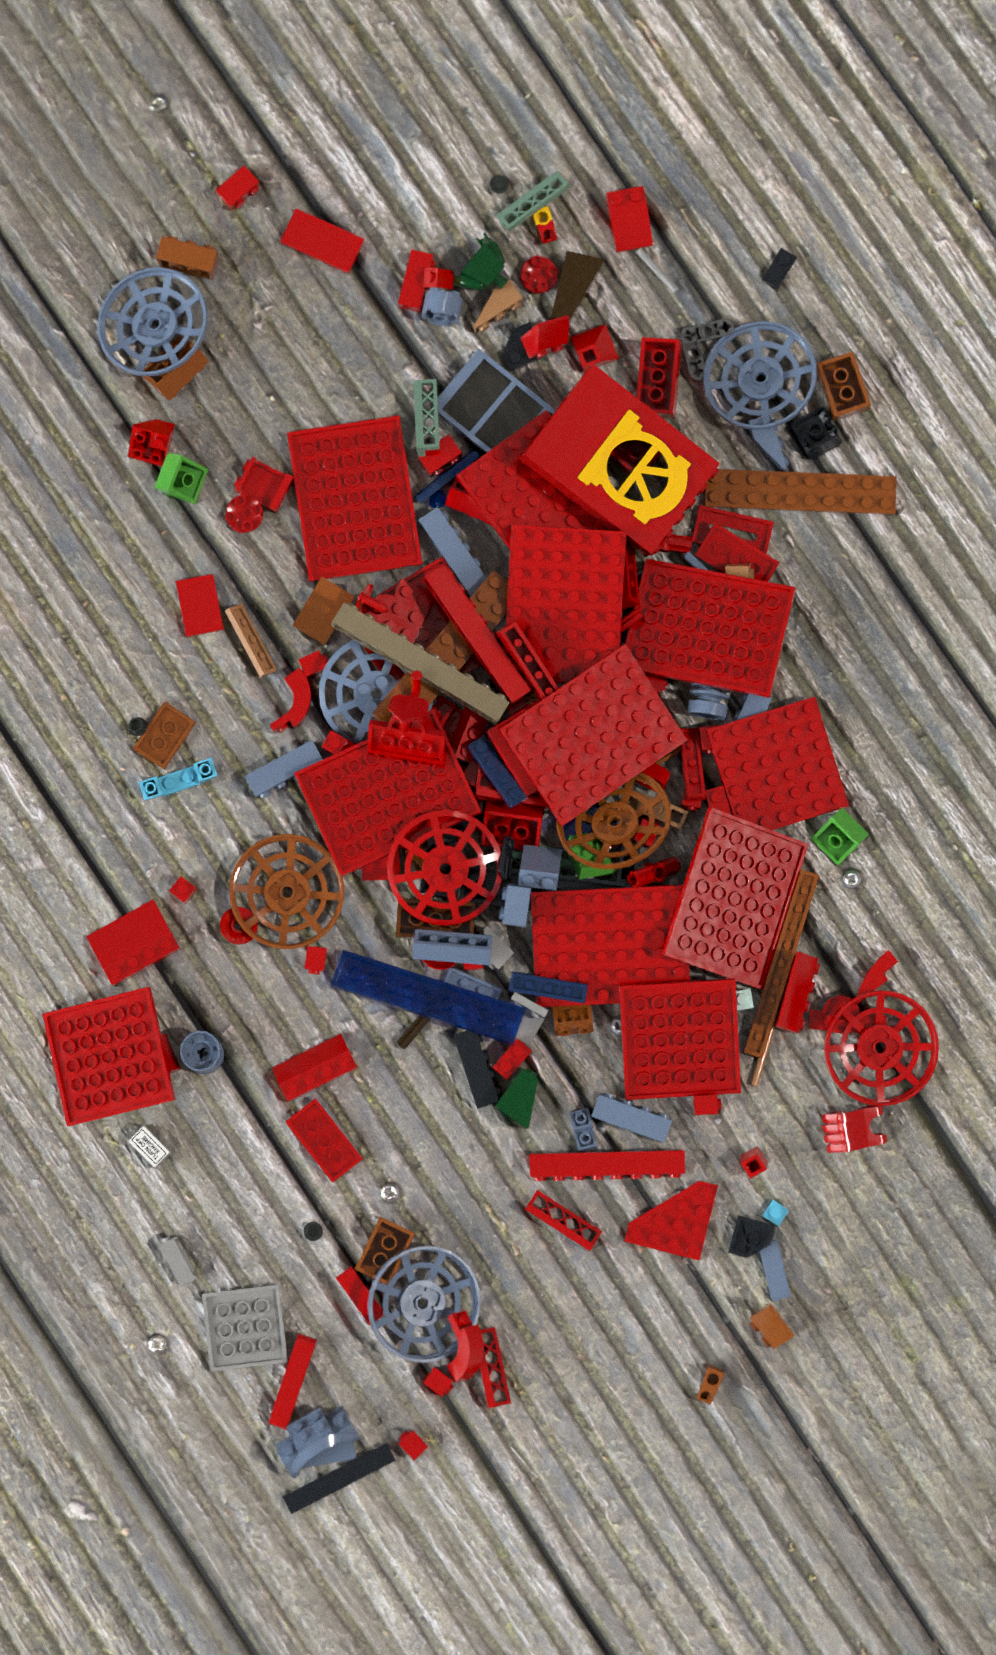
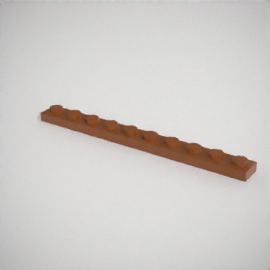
(781, 964)

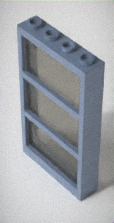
(488, 403)

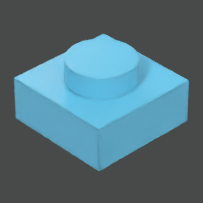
(775, 1213)

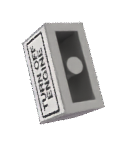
(148, 1147)

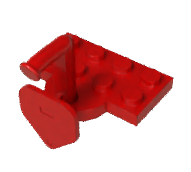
(401, 611)
(407, 732)

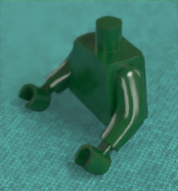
(483, 267)

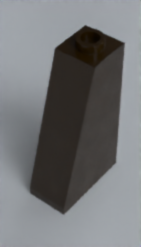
(575, 281)

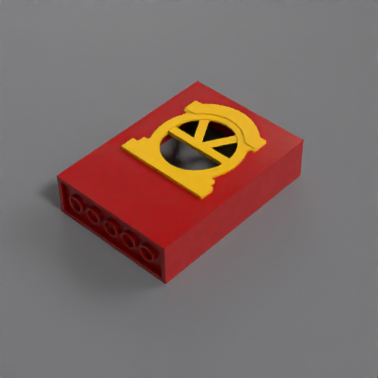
(575, 450)

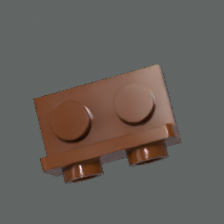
(572, 1020)

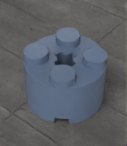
(442, 307)

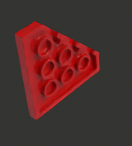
(677, 1223)

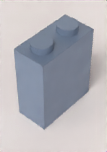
(540, 867)

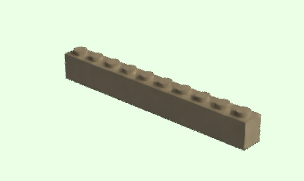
(413, 657)

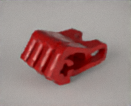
(851, 1129)

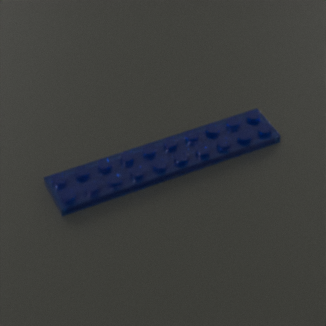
(428, 997)

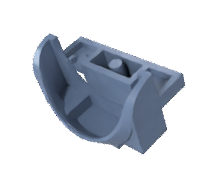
(313, 1435)

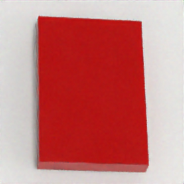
(199, 605)

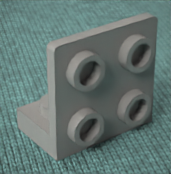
(532, 1018)

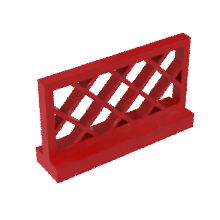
(491, 794)

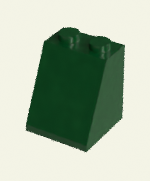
(520, 1098)

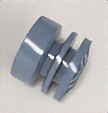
(708, 702)
(196, 1043)

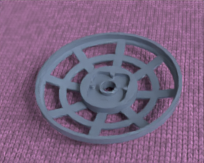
(146, 316)
(760, 366)
(362, 689)
(434, 1302)

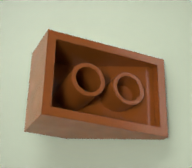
(771, 1326)

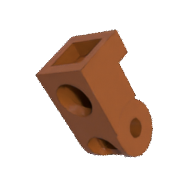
(710, 1384)

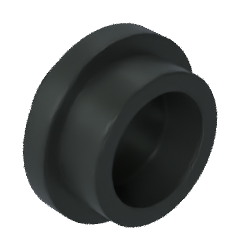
(498, 184)
(137, 726)
(313, 1231)

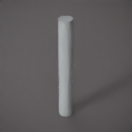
(657, 270)

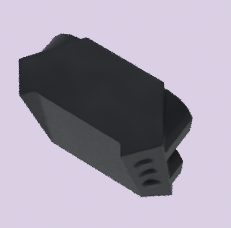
(816, 433)

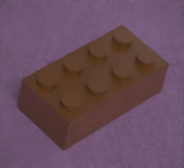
(407, 923)

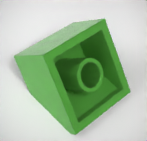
(181, 478)
(839, 836)
(586, 871)

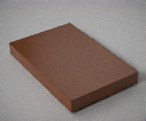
(321, 609)
(164, 735)

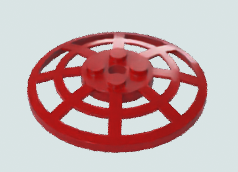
(433, 861)
(889, 1056)

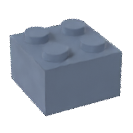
(516, 905)

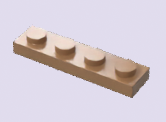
(251, 640)

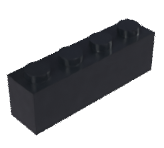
(476, 1069)

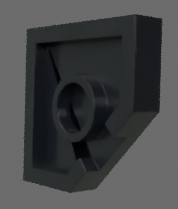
(514, 352)
(750, 1237)

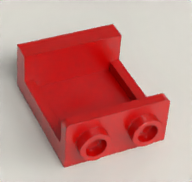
(264, 484)

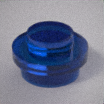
(437, 499)

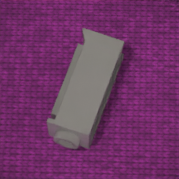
(178, 1260)

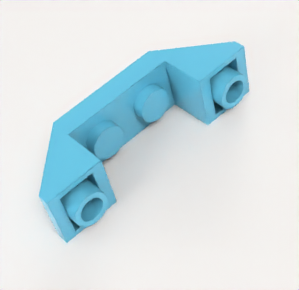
(178, 781)

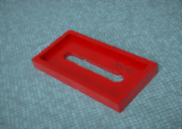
(709, 515)

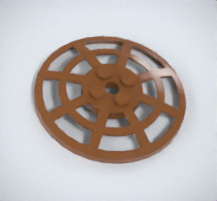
(624, 830)
(277, 882)

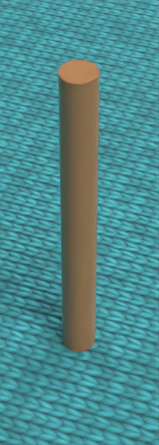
(761, 1061)

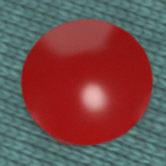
(539, 274)
(244, 514)

